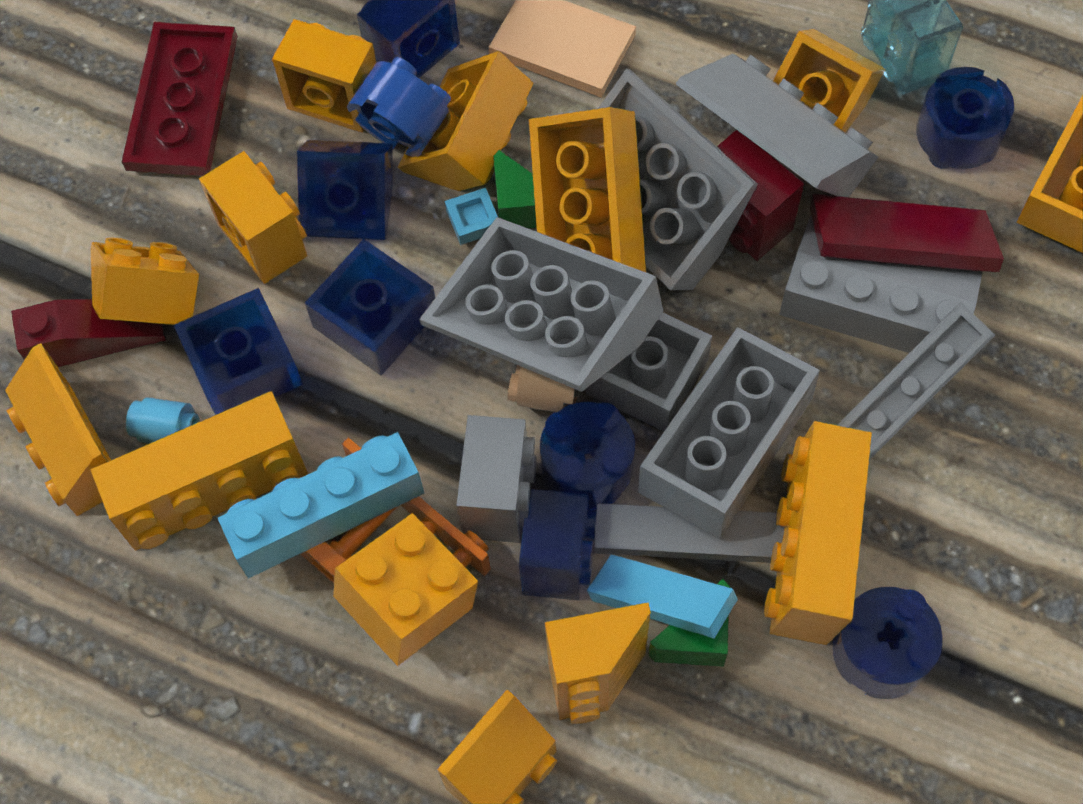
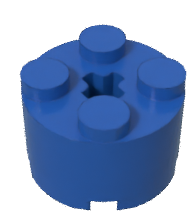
(399, 106)

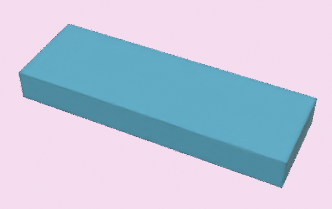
(671, 596)

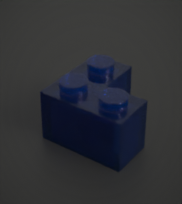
(554, 545)

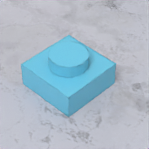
(471, 215)

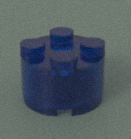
(964, 118)
(590, 430)
(902, 619)

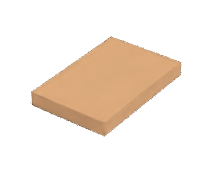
(564, 42)

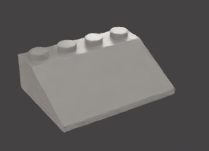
(782, 123)
(686, 187)
(874, 299)
(546, 305)

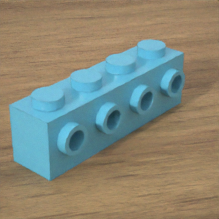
(321, 504)

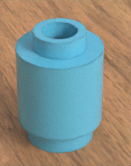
(158, 418)

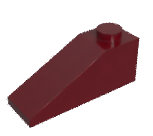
(75, 333)

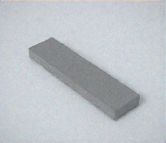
(919, 376)
(663, 533)

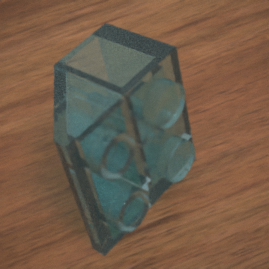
(911, 39)

